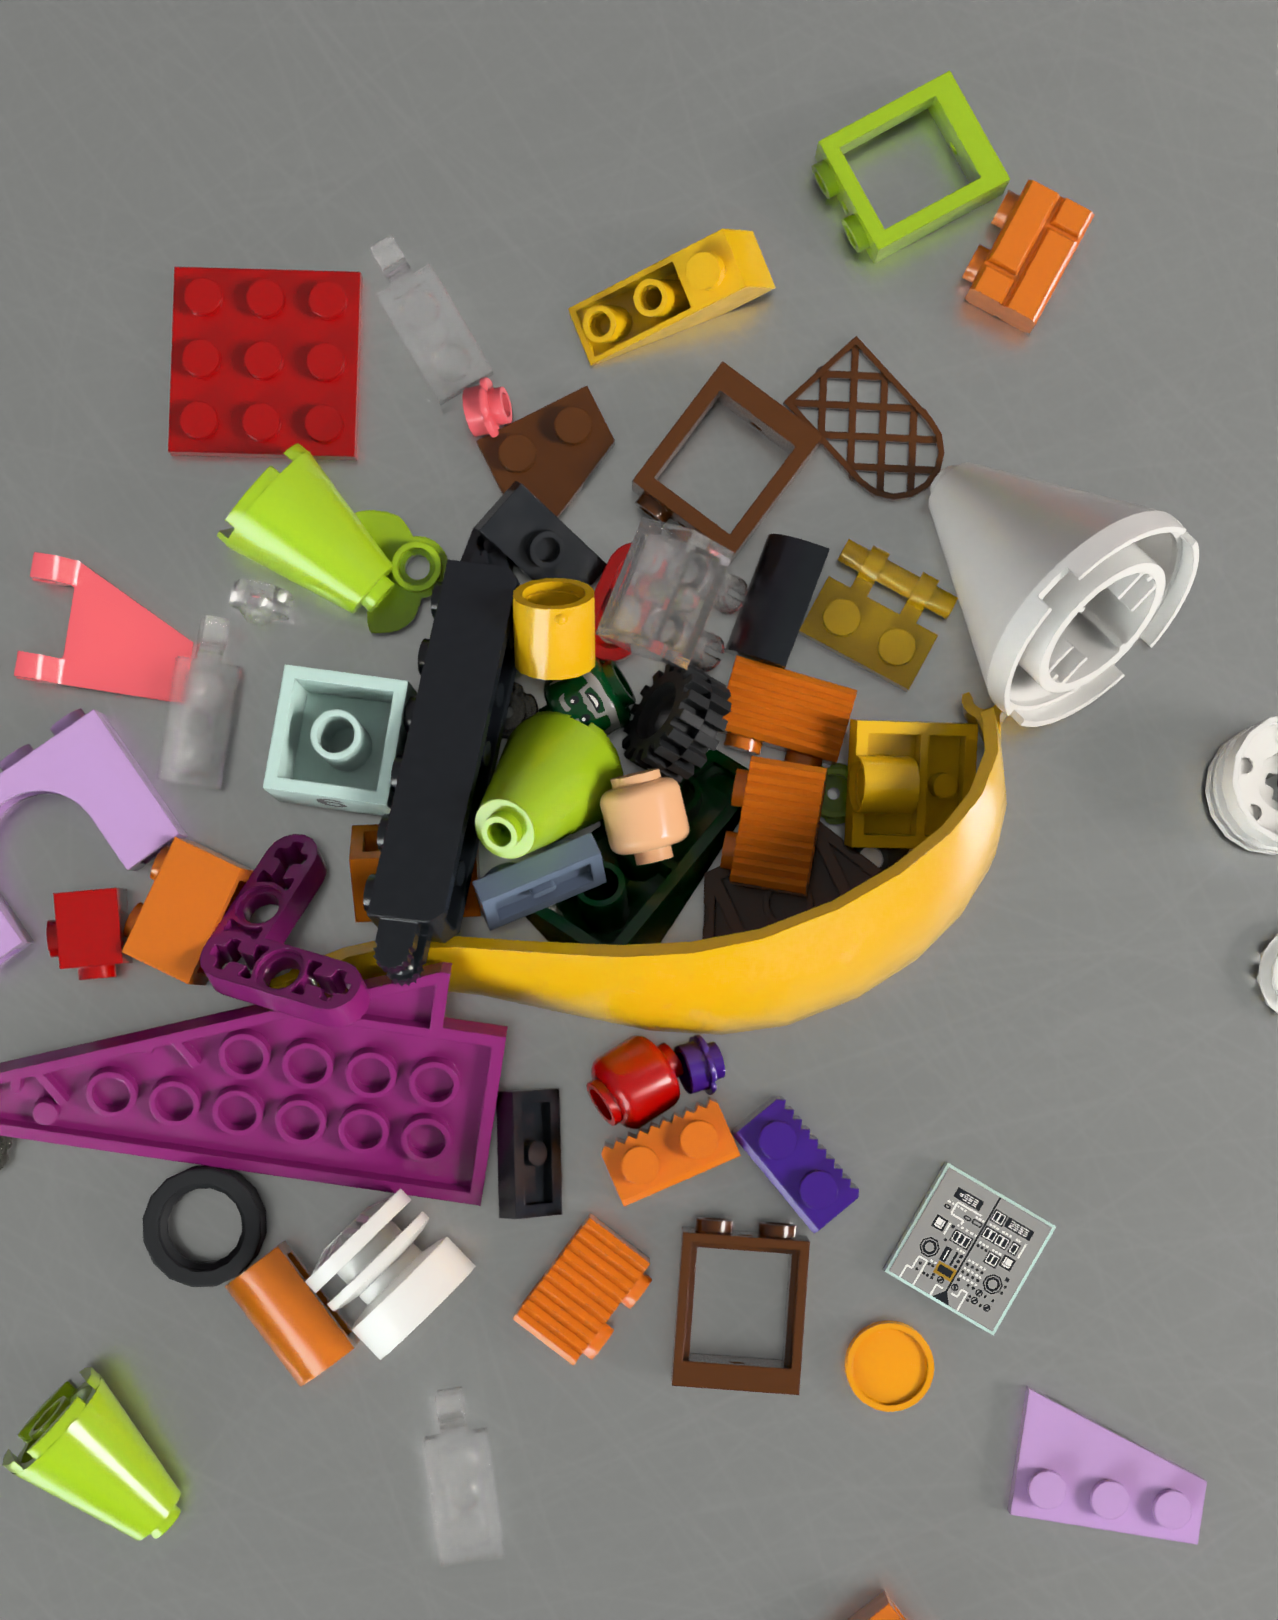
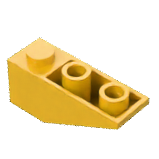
(673, 295)

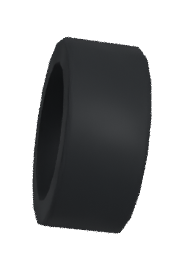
(157, 1236)

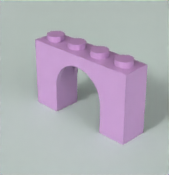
(102, 776)

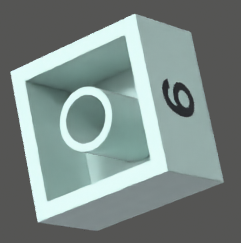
(337, 739)

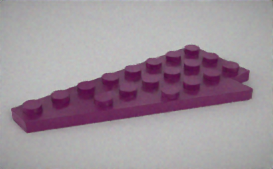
(267, 1093)

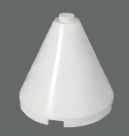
(1056, 584)

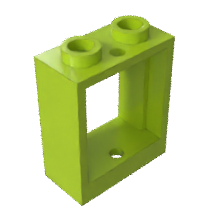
(962, 134)

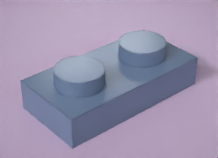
(540, 881)

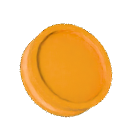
(889, 1365)

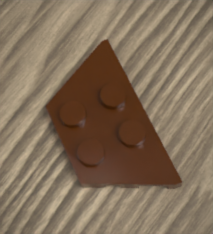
(742, 908)

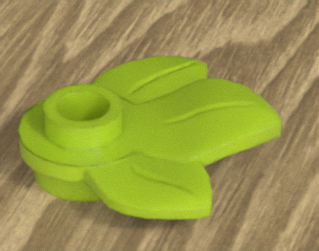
(400, 546)

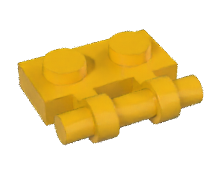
(867, 631)

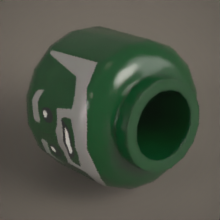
(595, 697)

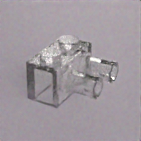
(668, 594)

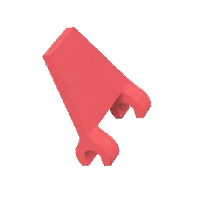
(109, 638)

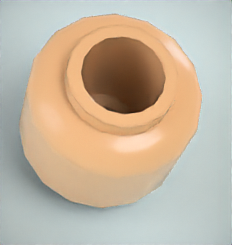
(644, 815)

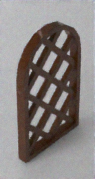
(823, 373)

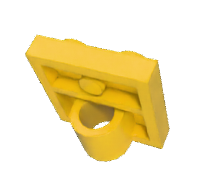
(905, 779)

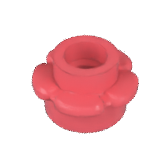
(486, 408)

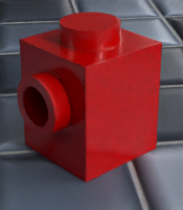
(89, 931)

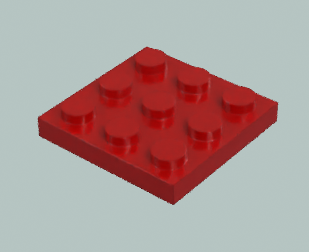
(265, 362)

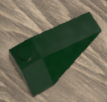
(645, 900)

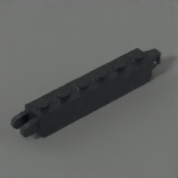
(446, 762)

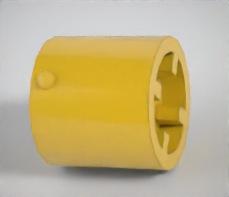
(554, 628)

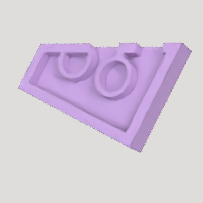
(1097, 1479)

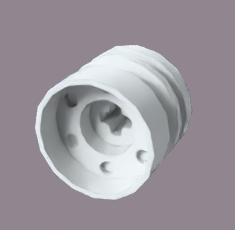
(1237, 788)
(389, 1273)

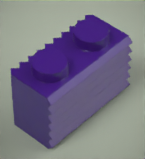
(796, 1163)

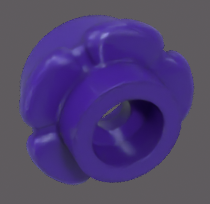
(701, 1065)

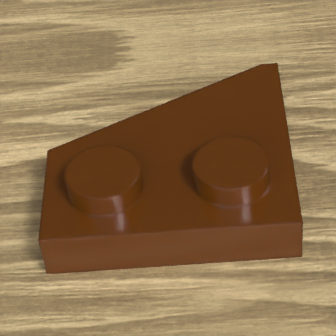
(551, 449)

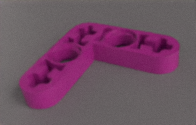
(264, 947)

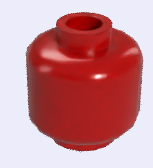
(635, 1082)

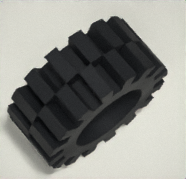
(676, 721)

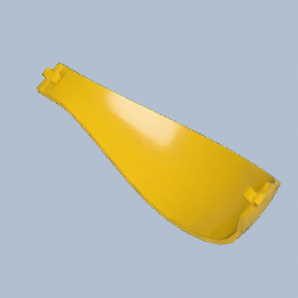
(759, 974)

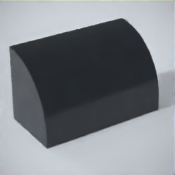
(777, 600)

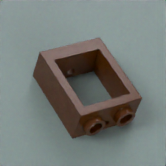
(761, 413)
(741, 1372)

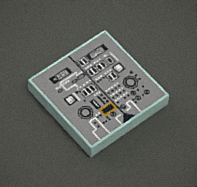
(969, 1248)

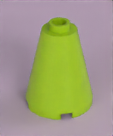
(309, 535)
(546, 784)
(96, 1460)

